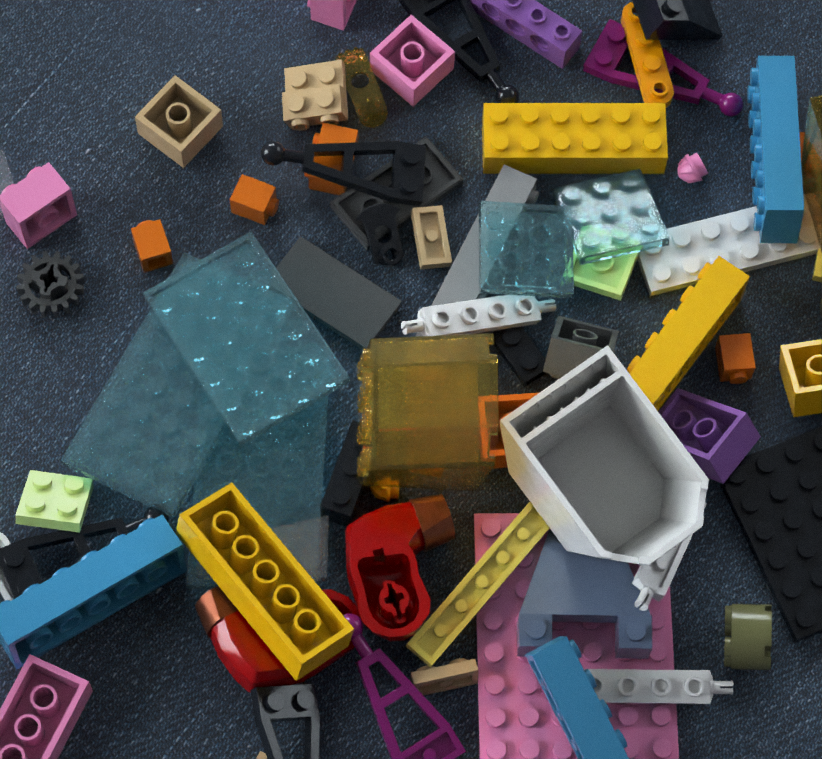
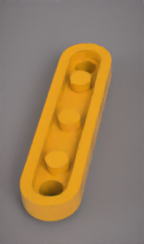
(647, 60)

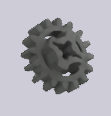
(42, 274)

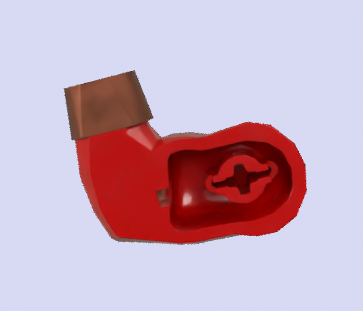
(385, 565)
(242, 648)

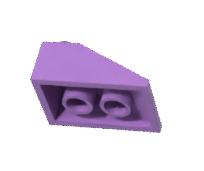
(711, 432)

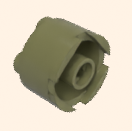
(750, 636)

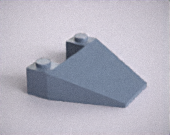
(582, 590)

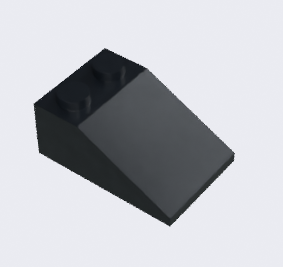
(677, 19)

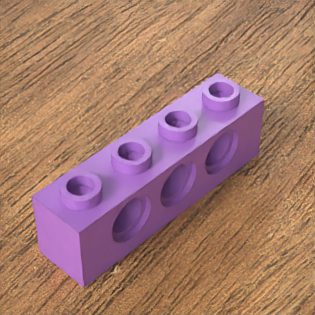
(534, 27)

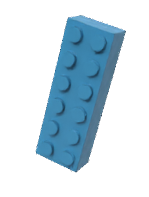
(775, 149)
(90, 590)

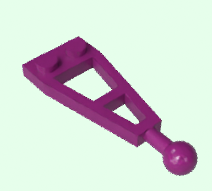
(610, 51)
(438, 744)

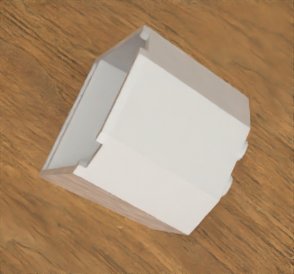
(604, 465)

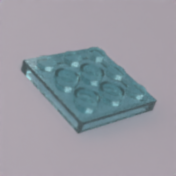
(612, 216)
(525, 249)

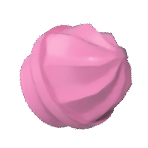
(691, 168)

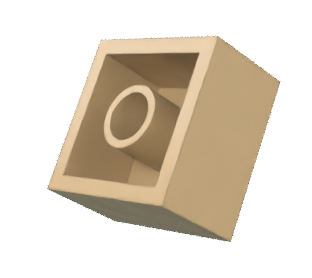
(179, 121)

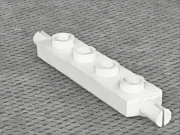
(478, 315)
(656, 578)
(657, 686)

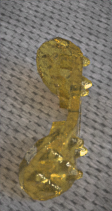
(367, 100)

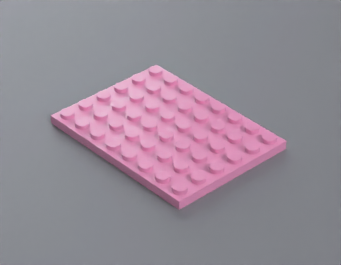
(512, 707)

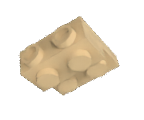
(315, 95)

